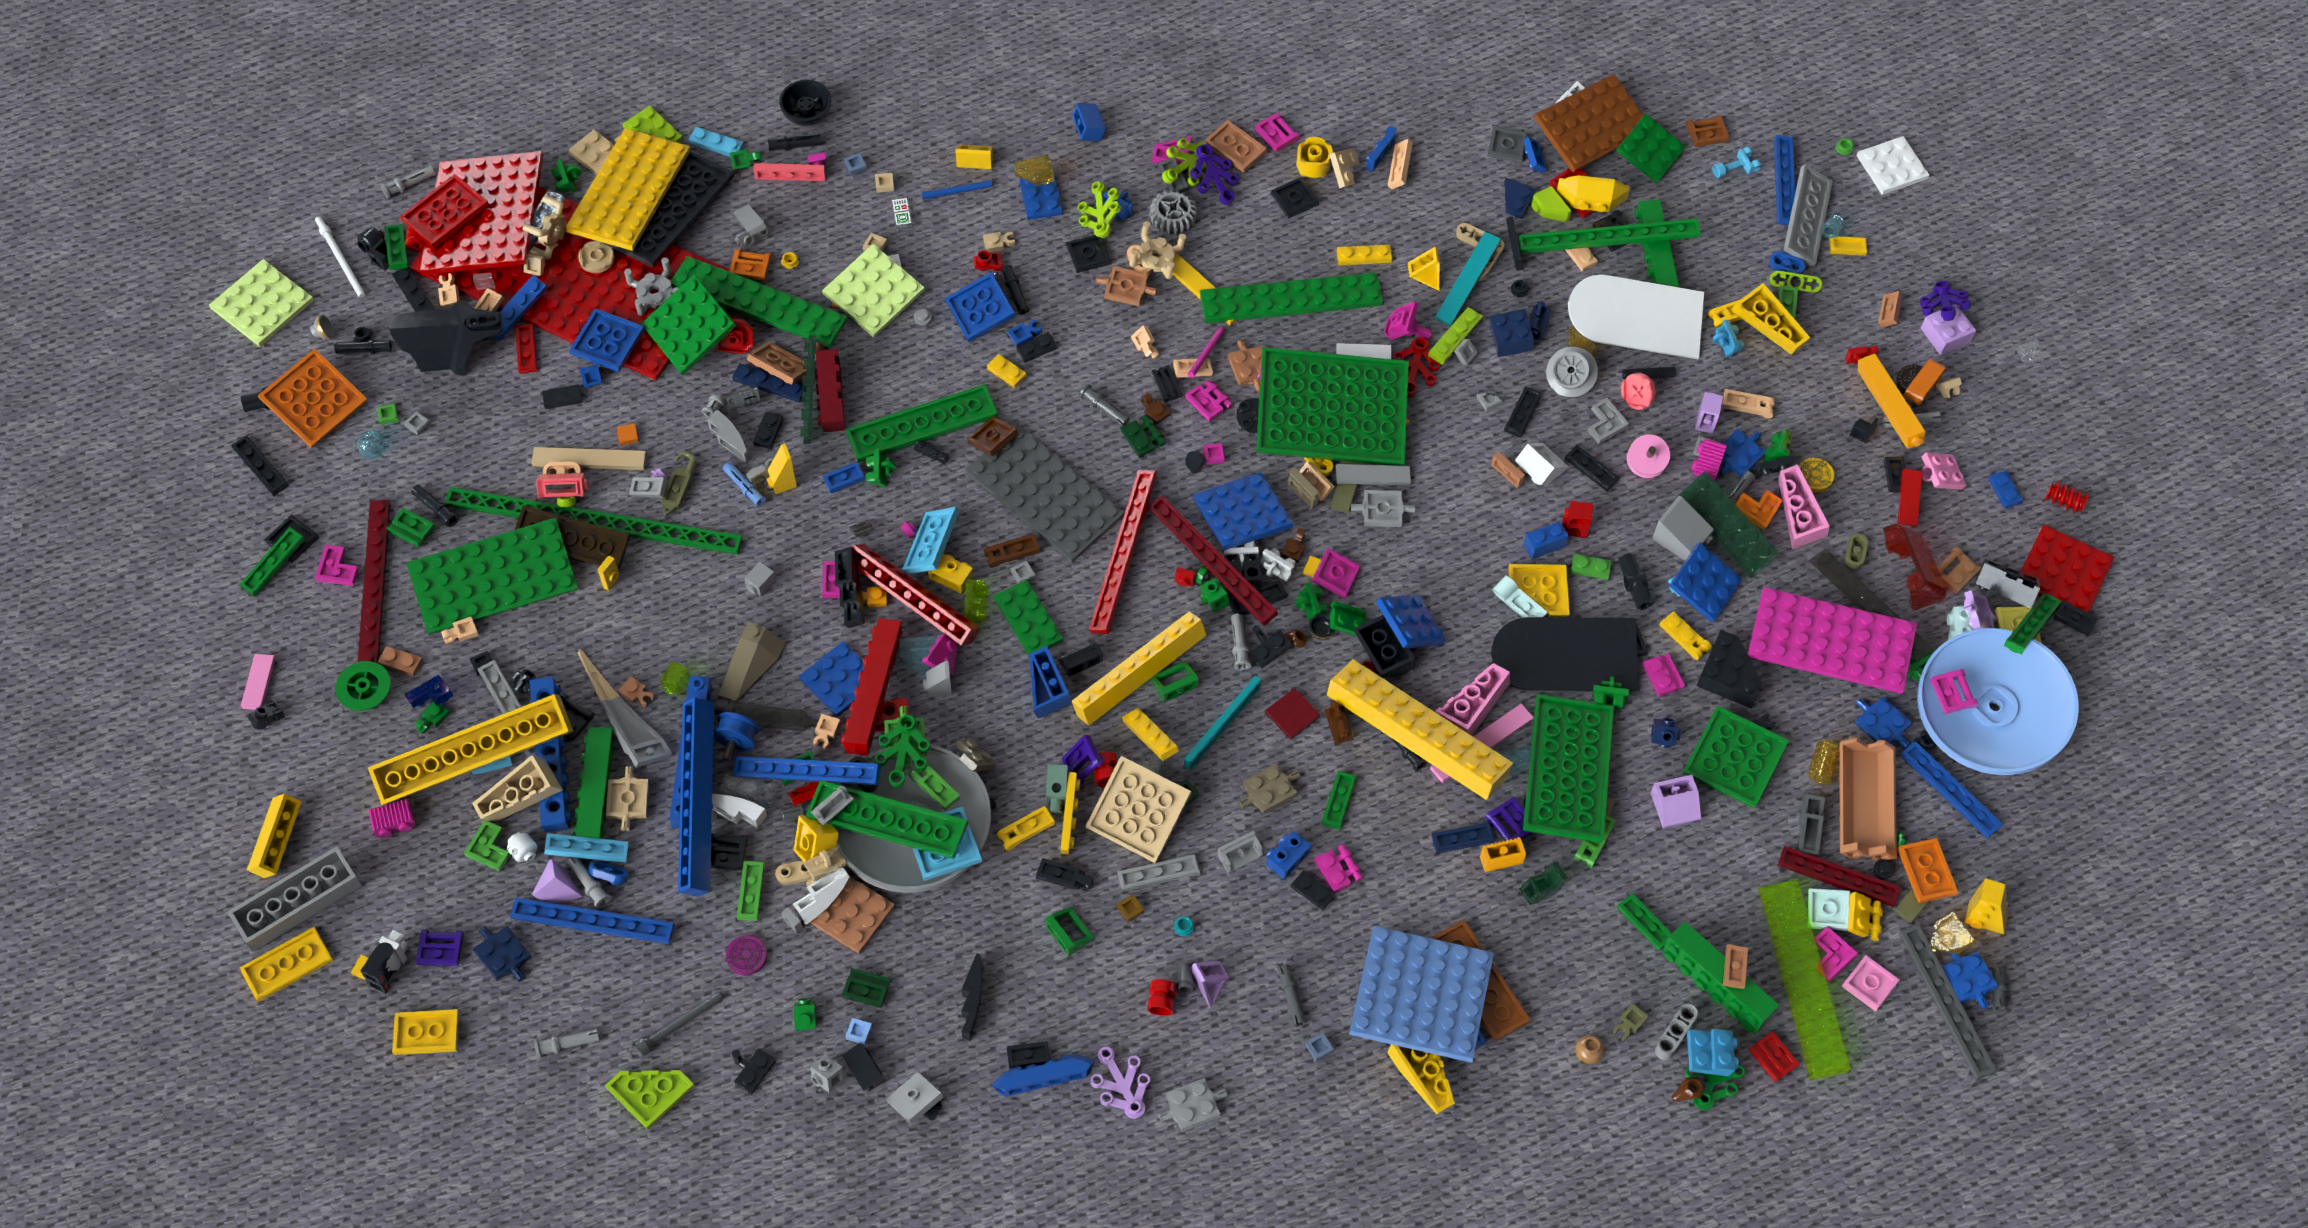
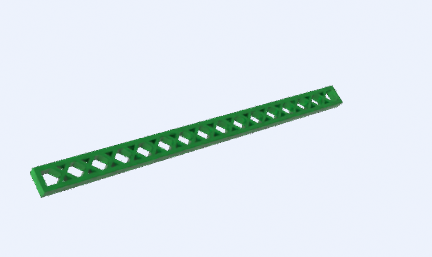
(595, 516)

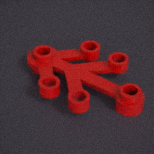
(1416, 364)

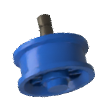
(735, 733)

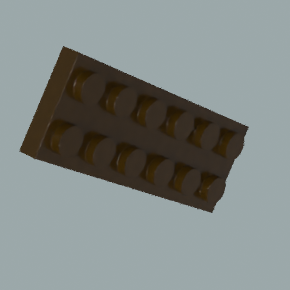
(581, 539)

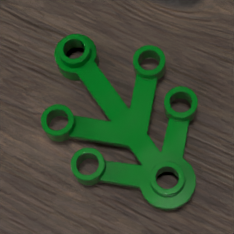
(903, 747)
(1711, 1081)

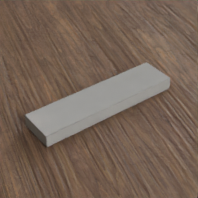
(1373, 474)
(1158, 872)

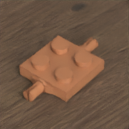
(1126, 286)
(1246, 364)

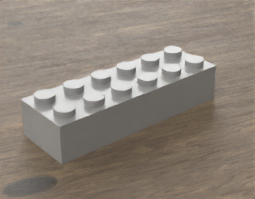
(294, 899)

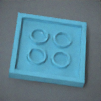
(934, 865)

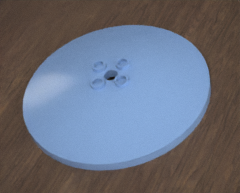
(2033, 699)

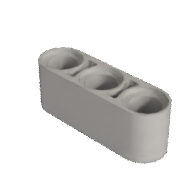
(1680, 1023)

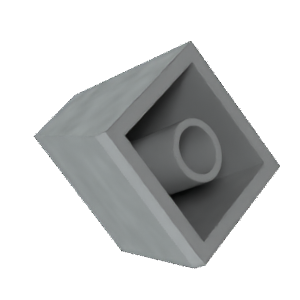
(1682, 529)

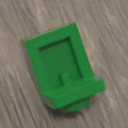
(804, 1014)

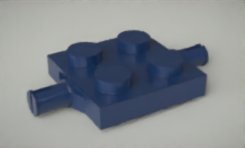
(502, 953)

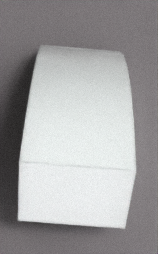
(737, 809)
(821, 895)

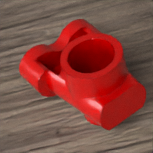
(987, 261)

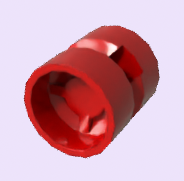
(1104, 772)
(1162, 997)

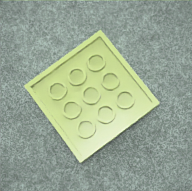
(873, 290)
(261, 302)

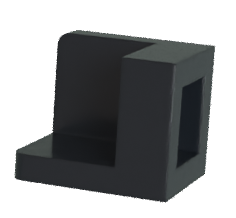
(378, 255)
(1862, 429)

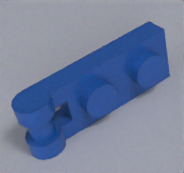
(1381, 149)

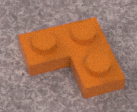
(1759, 512)

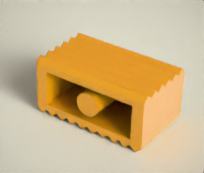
(1502, 854)

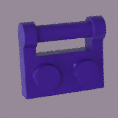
(1079, 755)
(1514, 816)
(439, 954)

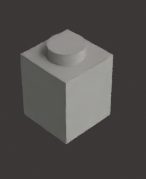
(759, 579)

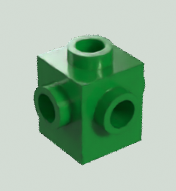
(1214, 594)

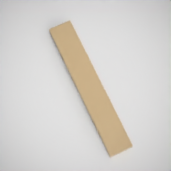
(591, 458)

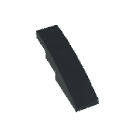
(849, 583)
(972, 991)

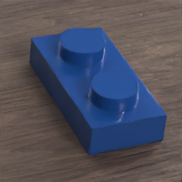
(1535, 155)
(843, 477)
(2005, 489)

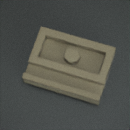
(1303, 488)

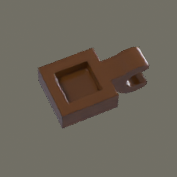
(1154, 410)
(1294, 548)

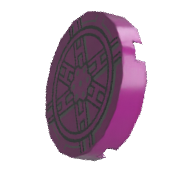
(746, 955)

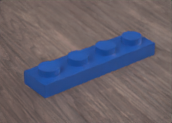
(520, 304)

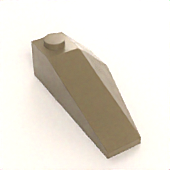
(753, 656)

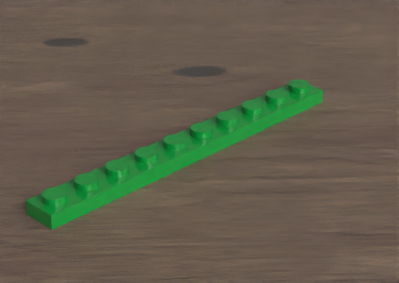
(1609, 236)

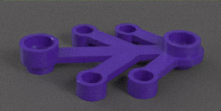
(1215, 173)
(1941, 289)

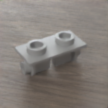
(747, 241)
(832, 805)

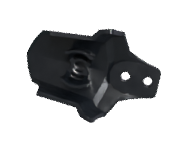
(444, 336)

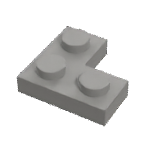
(1610, 421)

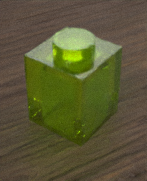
(675, 678)

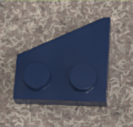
(1517, 197)

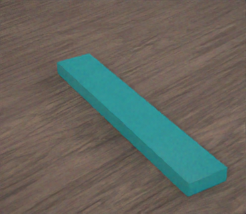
(1468, 279)
(1222, 723)

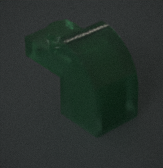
(1544, 885)

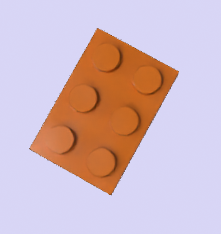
(1927, 870)

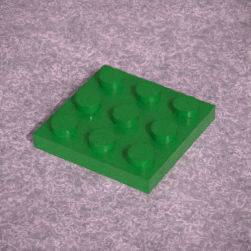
(1650, 148)

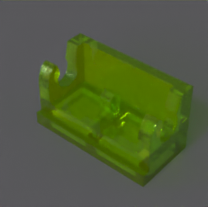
(976, 600)

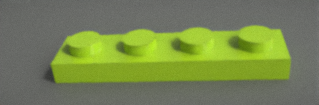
(1455, 335)

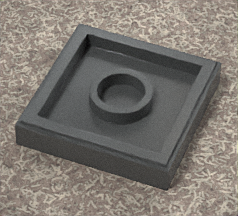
(1507, 144)

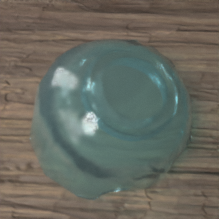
(370, 444)

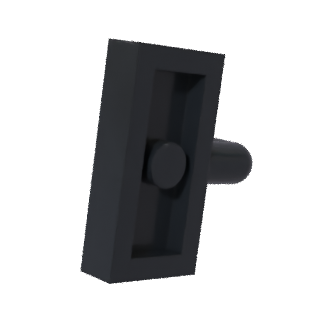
(1270, 647)
(754, 1070)

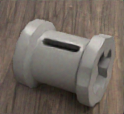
(714, 404)

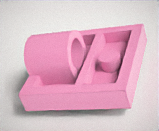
(1942, 471)

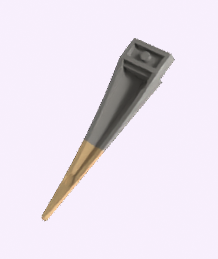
(634, 734)

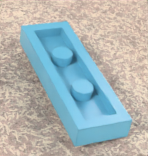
(715, 142)

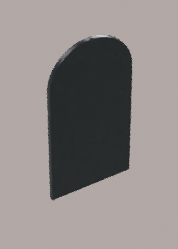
(1567, 653)

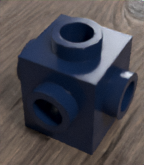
(1665, 732)

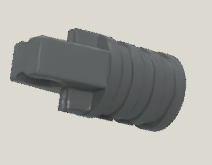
(737, 399)

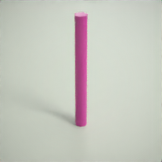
(1205, 353)

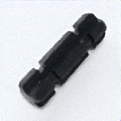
(931, 452)

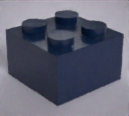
(1511, 333)

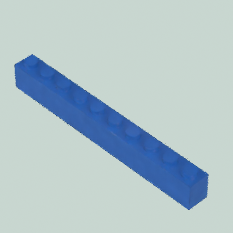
(696, 797)

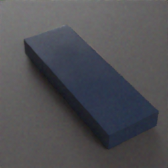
(1463, 838)

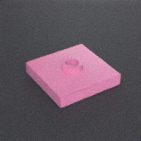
(1870, 983)

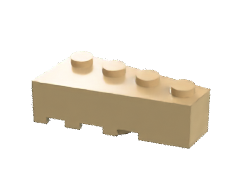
(518, 790)

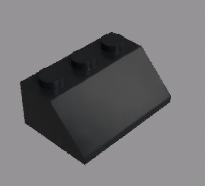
(1384, 648)

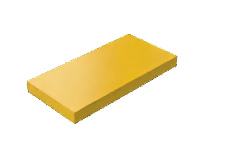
(286, 964)

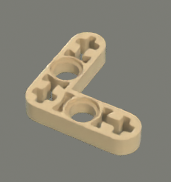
(1472, 241)

